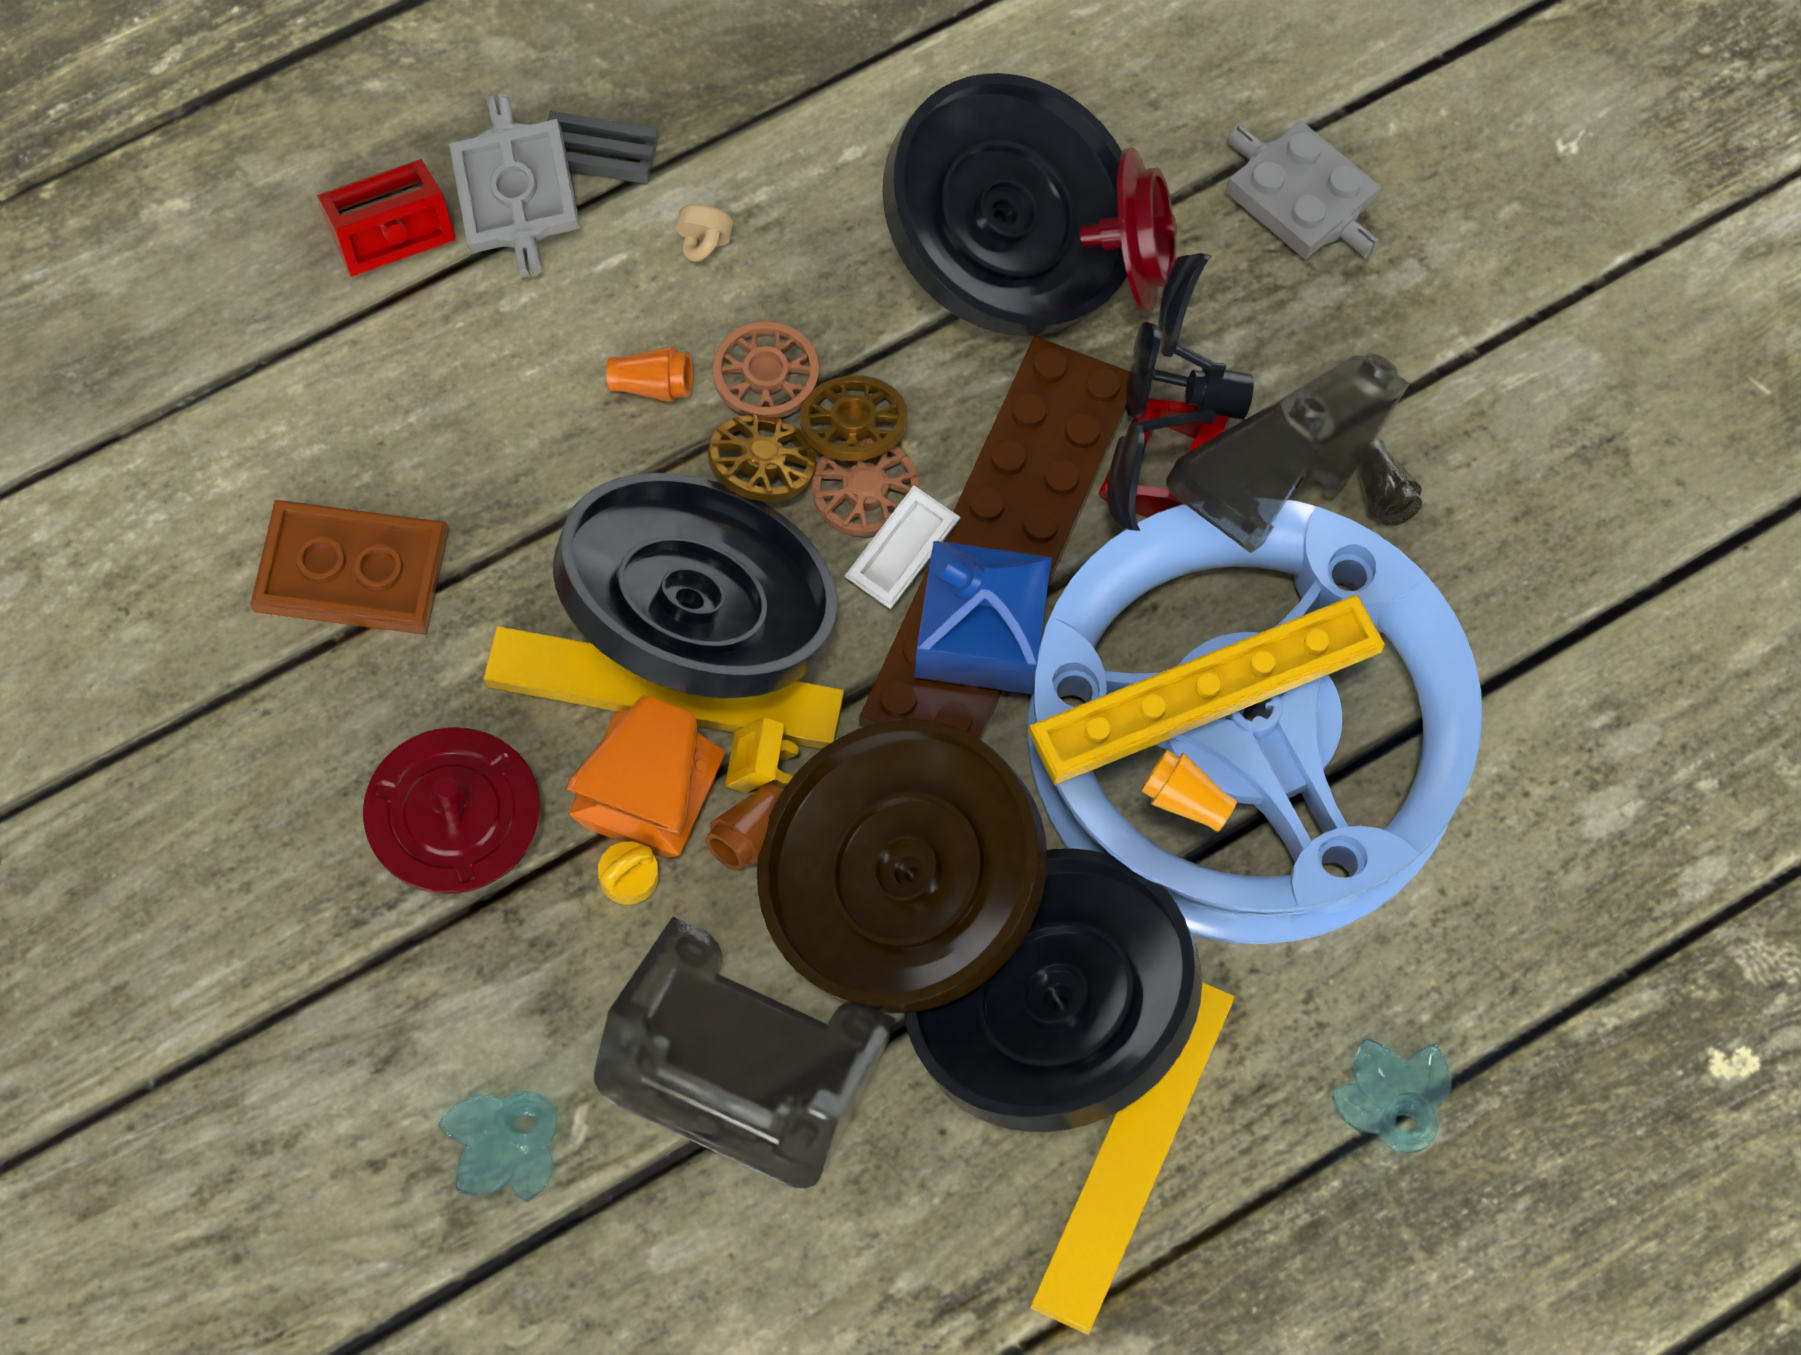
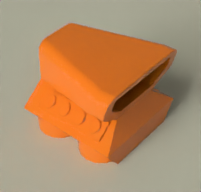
(646, 777)

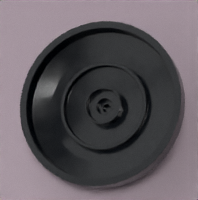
(993, 200)
(694, 585)
(1080, 1009)

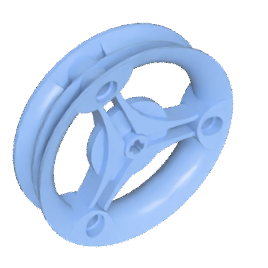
(1290, 736)

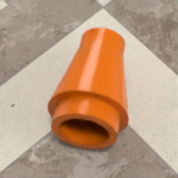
(652, 374)

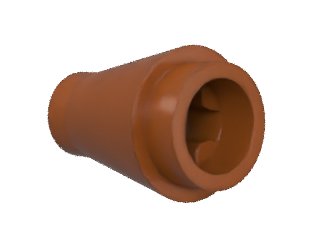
(741, 830)

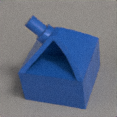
(982, 617)

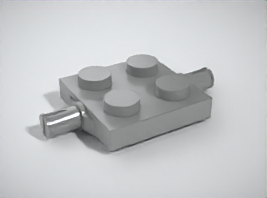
(514, 185)
(1303, 190)

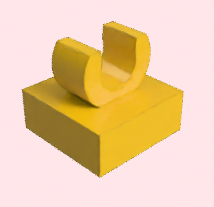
(756, 756)

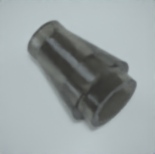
(1388, 487)

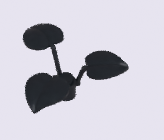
(1210, 390)

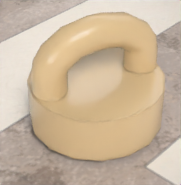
(703, 225)

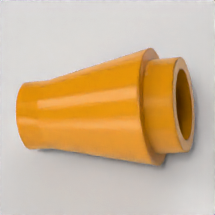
(1187, 791)

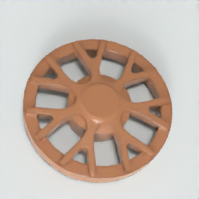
(765, 369)
(863, 489)

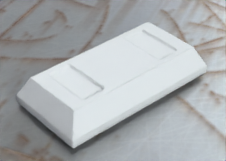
(902, 547)

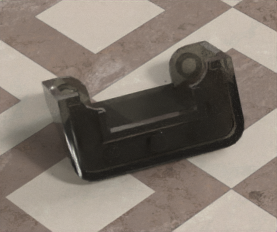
(1310, 433)
(734, 1062)

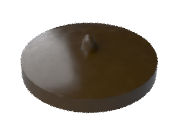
(902, 866)

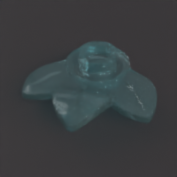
(1392, 1088)
(495, 1150)

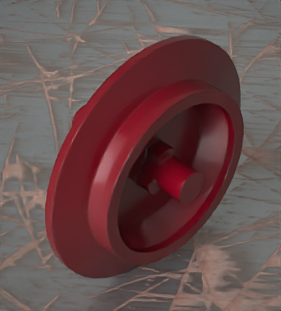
(1142, 229)
(451, 810)

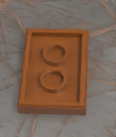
(350, 567)

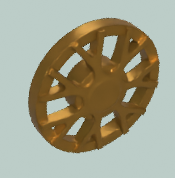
(853, 418)
(761, 458)

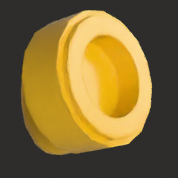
(628, 872)

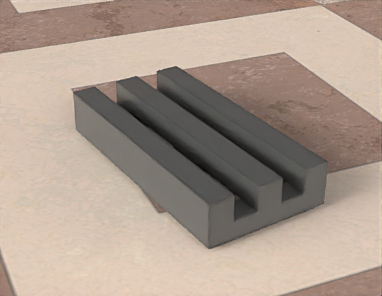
(604, 139)

